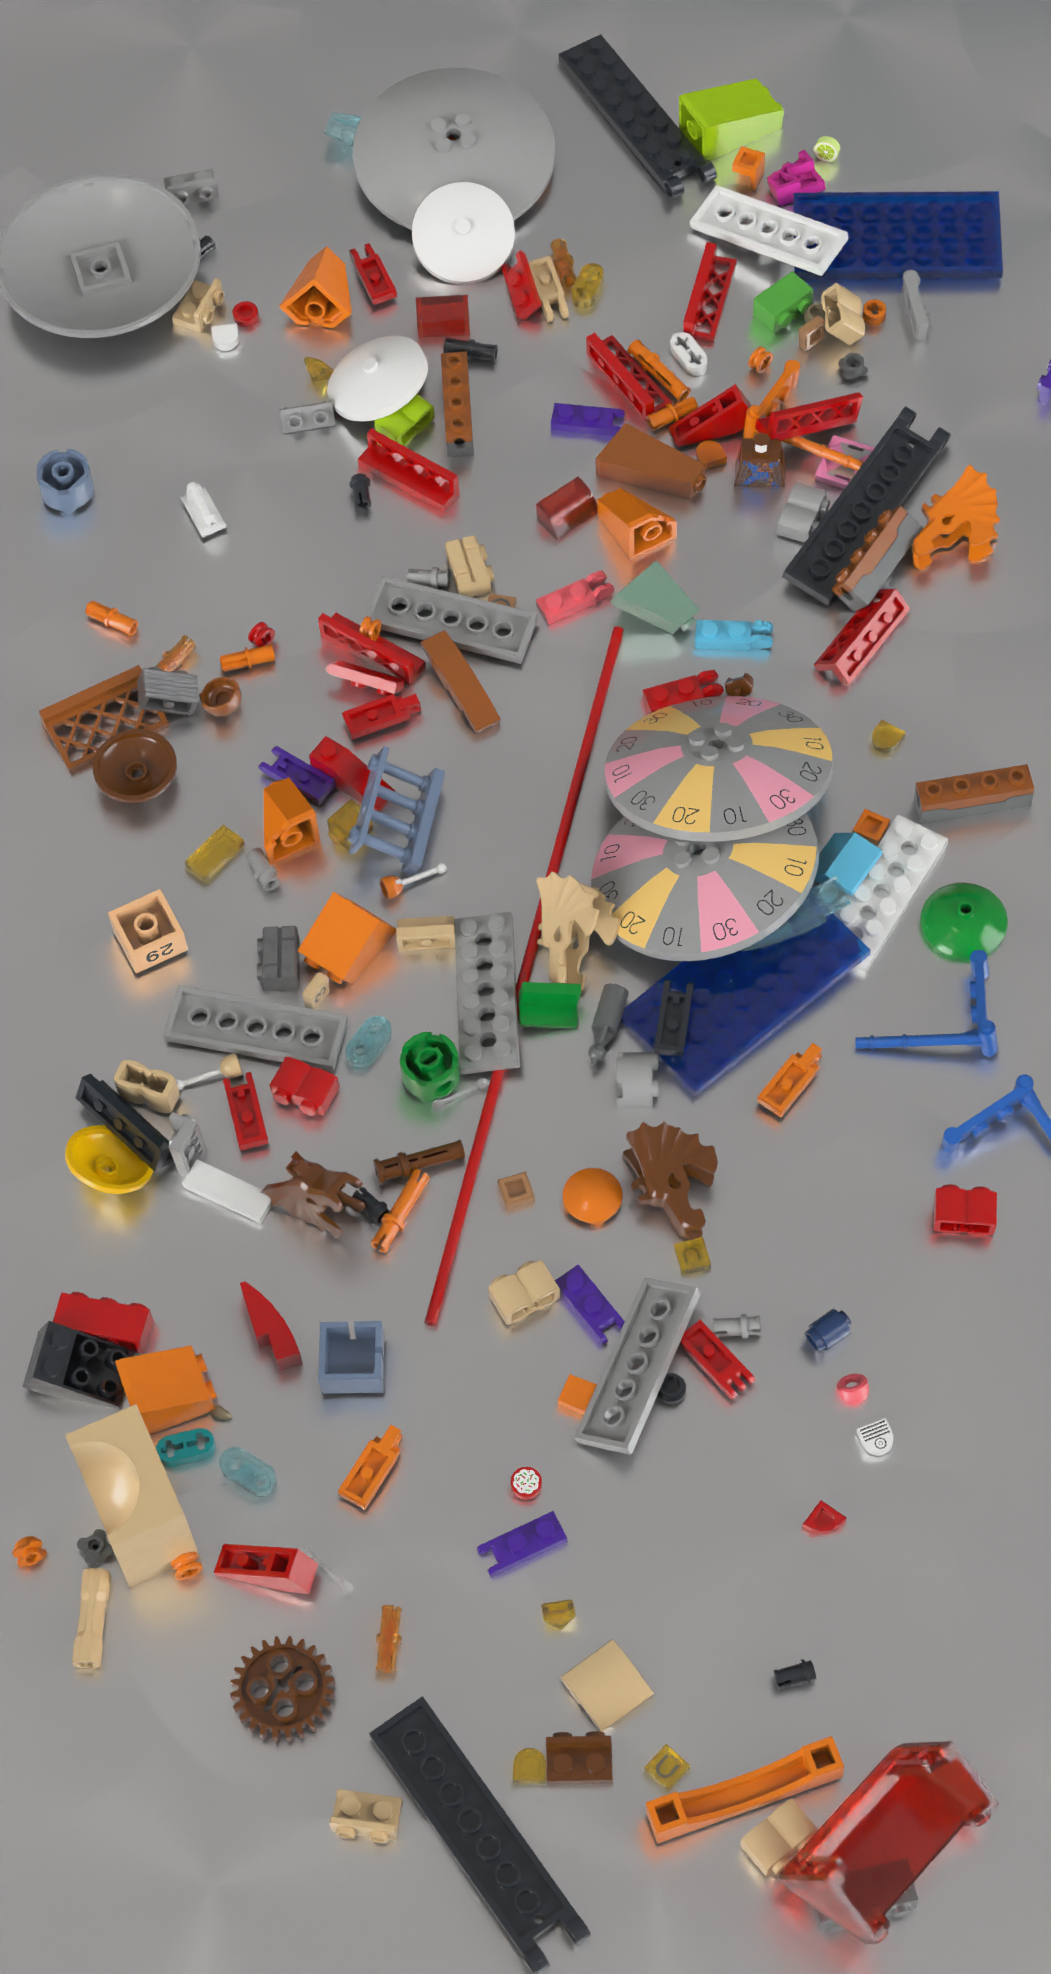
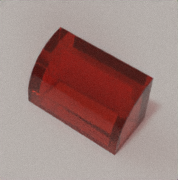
(442, 316)
(566, 508)

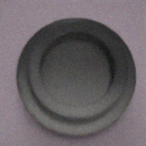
(672, 1389)

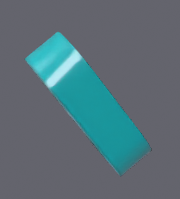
(185, 1447)

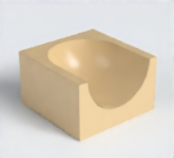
(132, 1494)

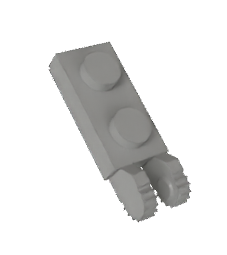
(915, 305)

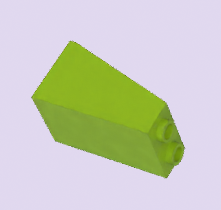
(728, 117)

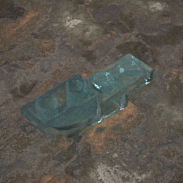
(812, 912)

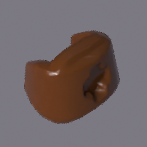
(739, 686)

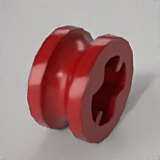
(261, 635)

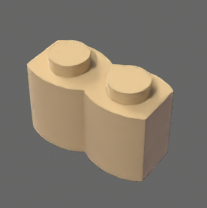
(843, 314)
(146, 1086)
(523, 1292)
(778, 1838)

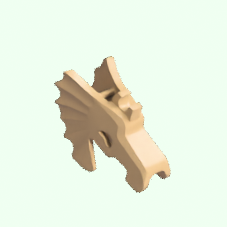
(570, 913)

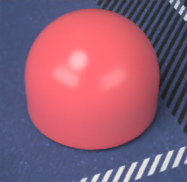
(854, 1394)

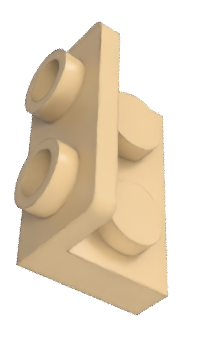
(198, 305)
(366, 1815)

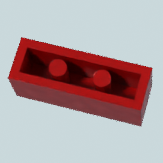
(106, 1319)

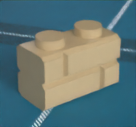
(468, 566)

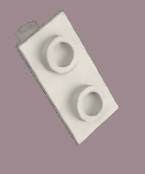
(202, 510)

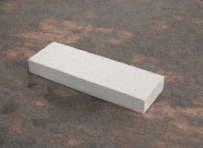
(227, 1191)

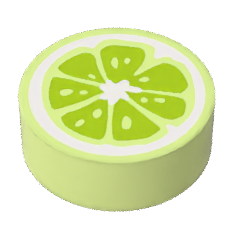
(827, 149)

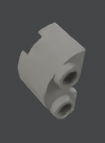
(635, 1079)

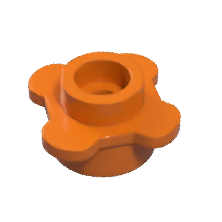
(29, 1551)

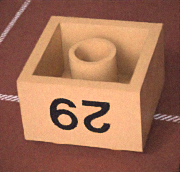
(148, 931)

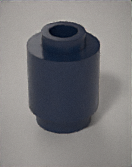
(828, 1330)

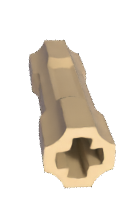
(94, 1595)

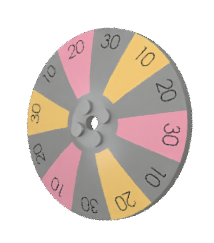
(681, 786)
(707, 902)

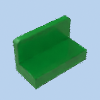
(548, 1005)

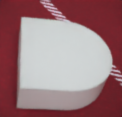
(225, 336)

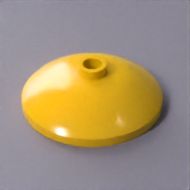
(105, 1161)

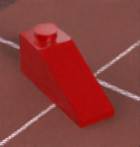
(714, 419)
(346, 769)
(267, 1567)

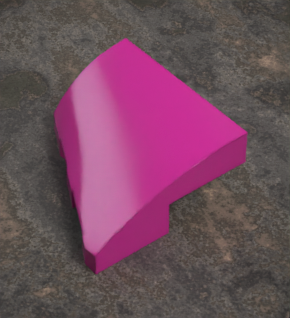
(795, 178)

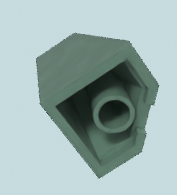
(657, 600)

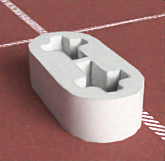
(684, 356)

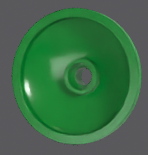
(961, 933)

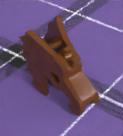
(662, 1163)
(311, 1191)

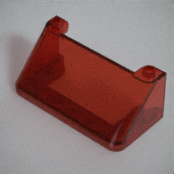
(887, 1835)

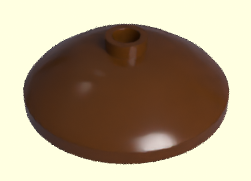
(134, 754)

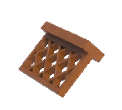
(88, 702)

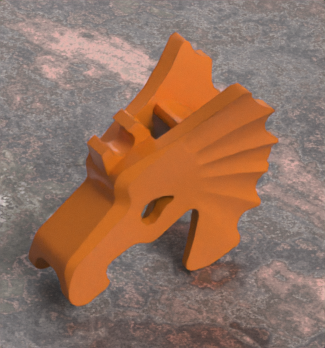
(963, 511)

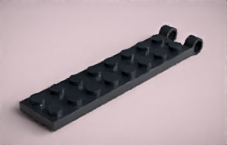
(635, 115)
(877, 486)
(476, 1830)

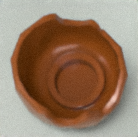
(221, 696)

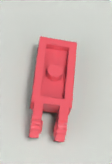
(574, 597)

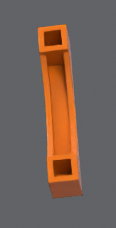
(698, 1808)

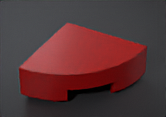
(824, 1519)

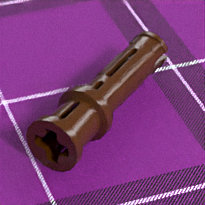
(404, 1164)

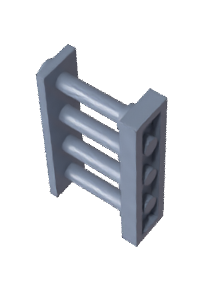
(423, 809)

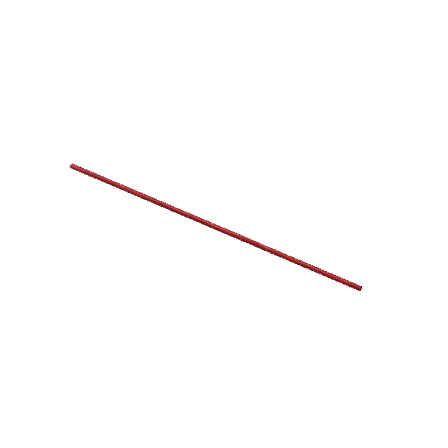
(524, 976)

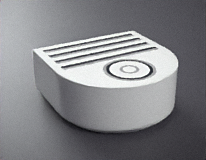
(876, 1437)

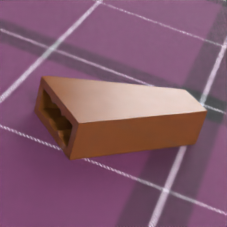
(649, 464)

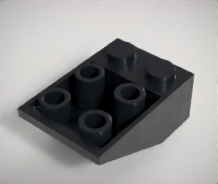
(76, 1366)

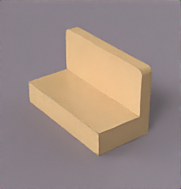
(425, 933)

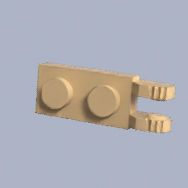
(548, 287)

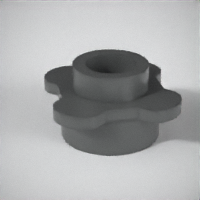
(853, 366)
(95, 1556)

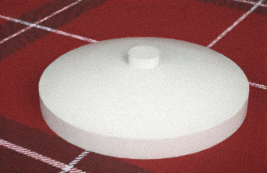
(463, 233)
(377, 378)

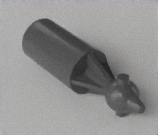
(607, 1019)

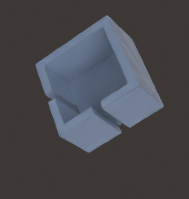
(350, 1363)

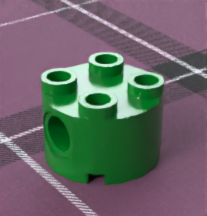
(430, 1066)

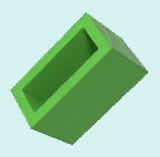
(783, 302)

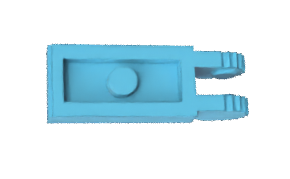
(733, 635)

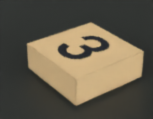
(315, 991)

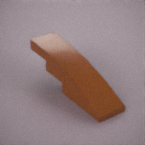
(460, 681)

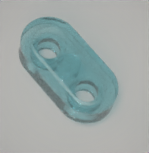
(370, 1040)
(249, 1472)

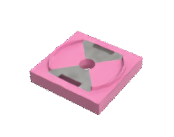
(834, 473)

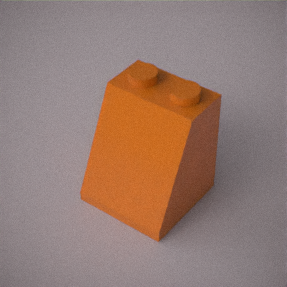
(345, 939)
(167, 1386)

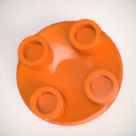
(592, 1195)

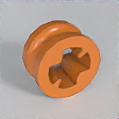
(874, 319)
(760, 360)
(370, 628)
(186, 1566)

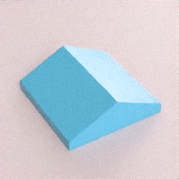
(848, 858)

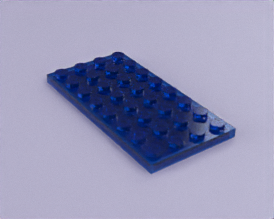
(909, 230)
(745, 998)

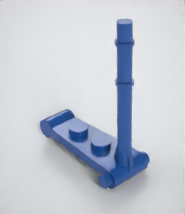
(984, 1036)
(1022, 1094)

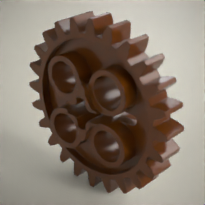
(306, 1704)

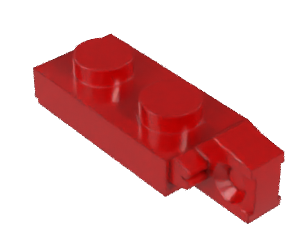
(380, 714)

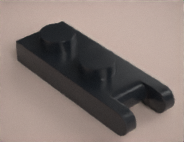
(673, 1020)

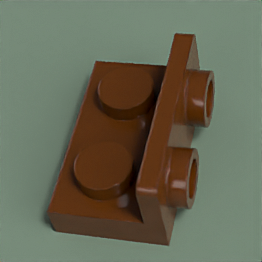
(579, 1758)

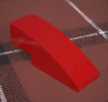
(271, 1328)

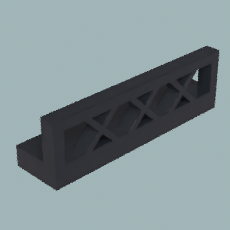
(124, 1122)

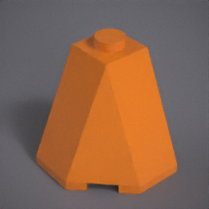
(319, 292)
(635, 523)
(288, 821)

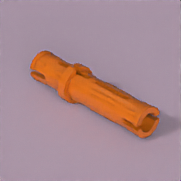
(651, 363)
(394, 1220)

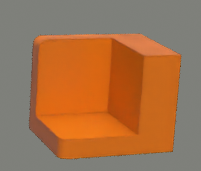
(750, 163)

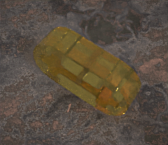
(593, 286)

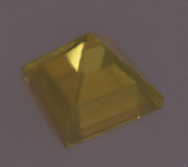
(317, 369)
(558, 1613)

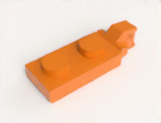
(790, 1081)
(371, 1468)

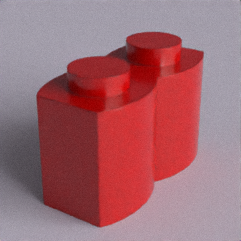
(304, 1086)
(965, 1210)

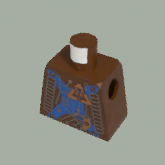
(760, 462)

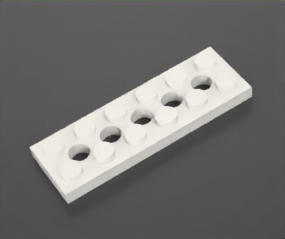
(767, 216)
(901, 888)

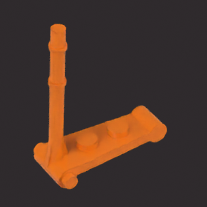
(780, 393)

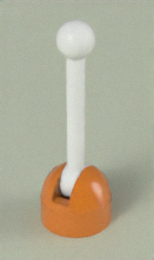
(392, 886)

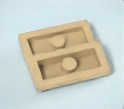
(606, 1685)

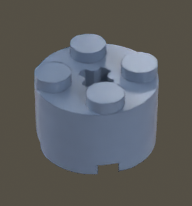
(65, 480)

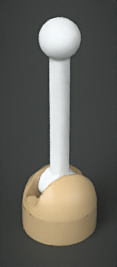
(228, 1067)

